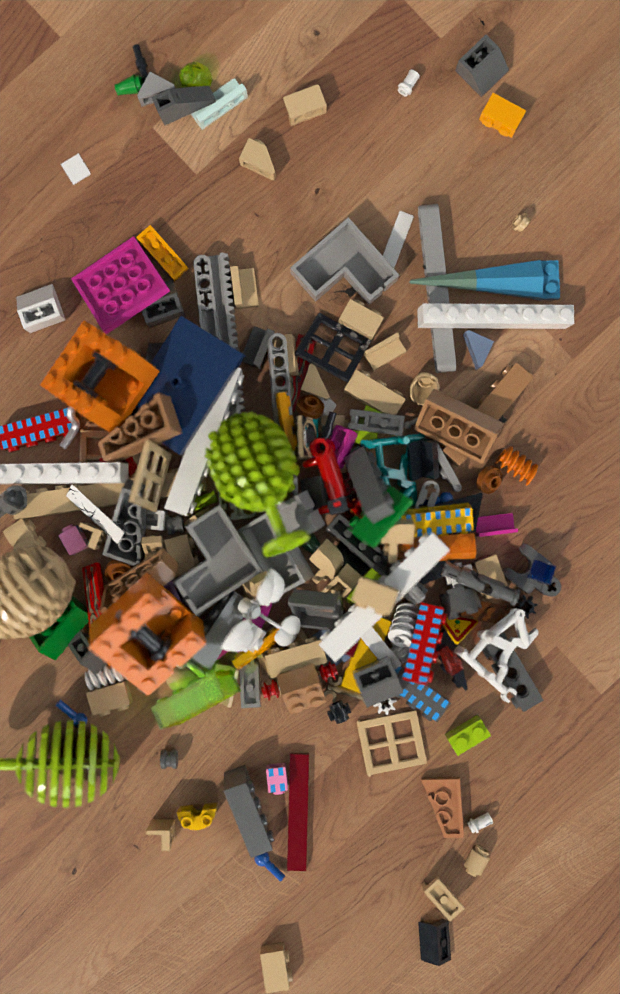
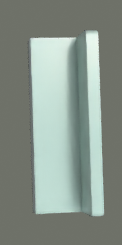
(226, 99)

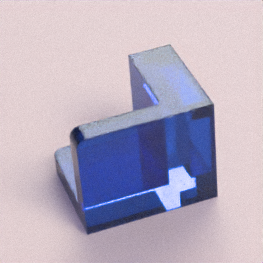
(541, 572)

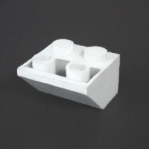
(39, 309)

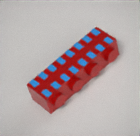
(34, 430)
(424, 644)

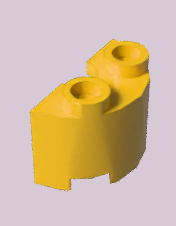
(197, 819)

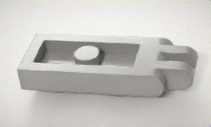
(447, 472)
(250, 685)

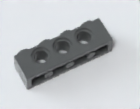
(530, 694)

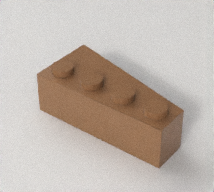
(153, 422)
(159, 566)

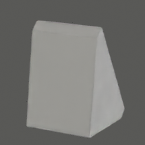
(152, 86)

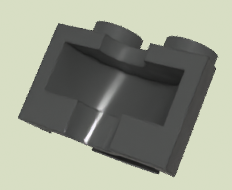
(460, 600)

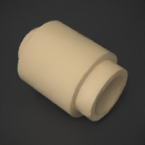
(477, 861)

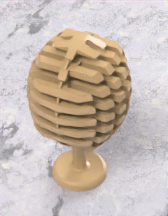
(32, 591)

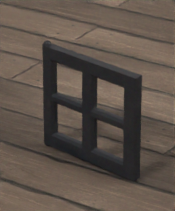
(332, 347)

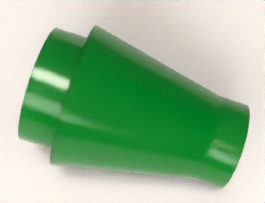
(129, 86)

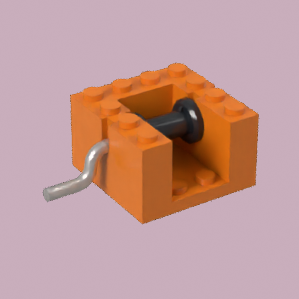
(93, 367)
(130, 630)

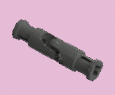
(477, 581)

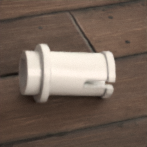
(406, 86)
(480, 822)

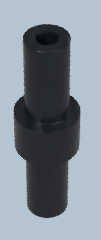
(140, 62)
(327, 430)

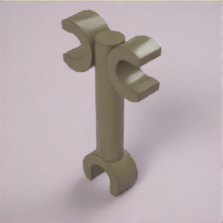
(334, 687)

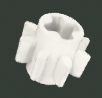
(400, 652)
(386, 708)

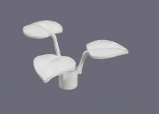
(269, 591)

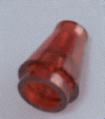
(451, 661)

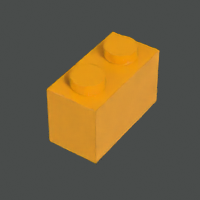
(502, 115)

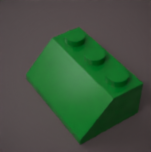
(372, 533)
(57, 636)

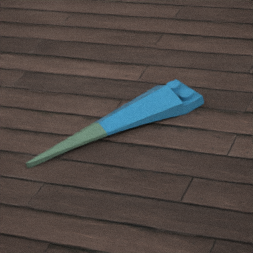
(527, 280)

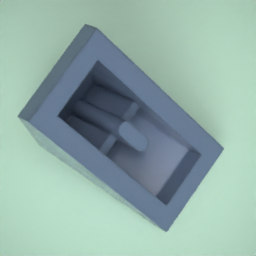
(478, 347)

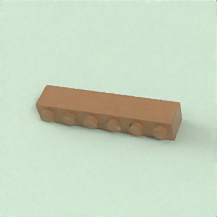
(497, 401)

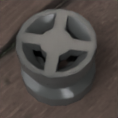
(175, 524)
(169, 759)

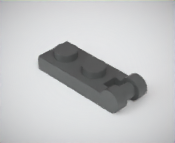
(376, 422)

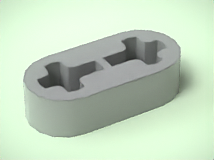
(423, 493)

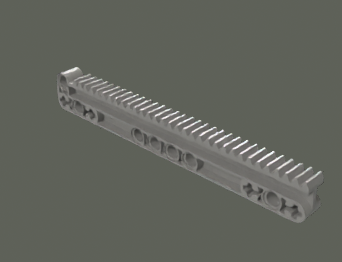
(219, 321)

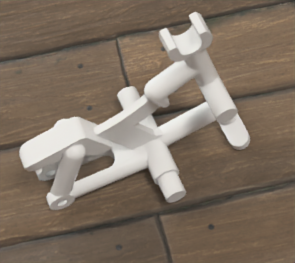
(491, 636)

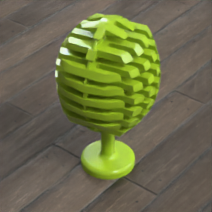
(255, 471)
(56, 763)

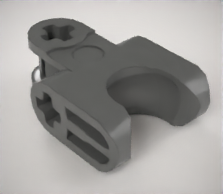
(526, 584)

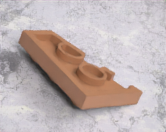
(447, 804)

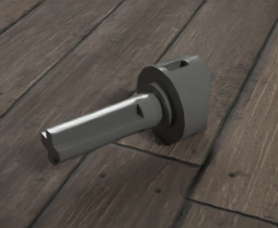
(13, 501)

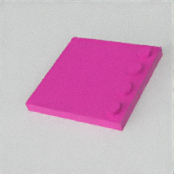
(120, 285)

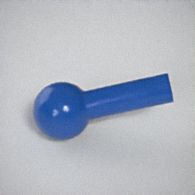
(444, 497)
(76, 717)
(264, 860)

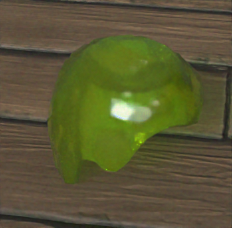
(195, 75)

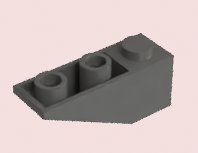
(180, 102)

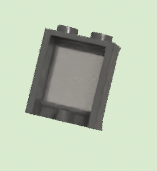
(316, 608)

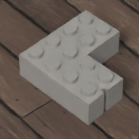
(345, 255)
(225, 563)
(291, 566)

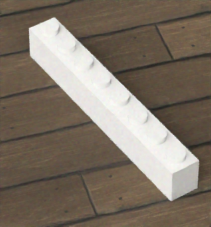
(495, 316)
(193, 465)
(64, 473)
(403, 578)

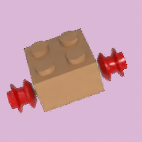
(301, 687)

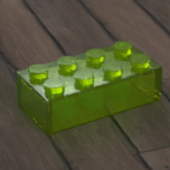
(196, 698)

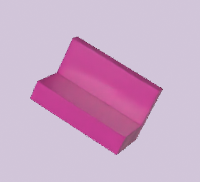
(495, 525)

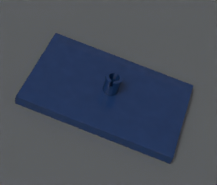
(193, 374)

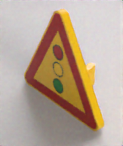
(459, 628)

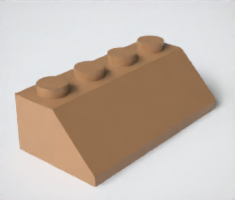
(458, 426)

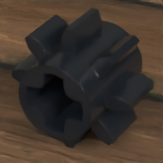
(530, 609)
(339, 712)

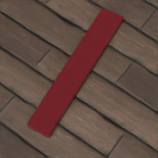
(298, 812)

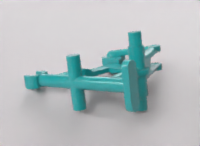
(408, 487)

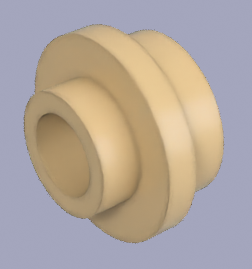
(520, 222)

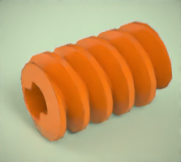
(517, 464)

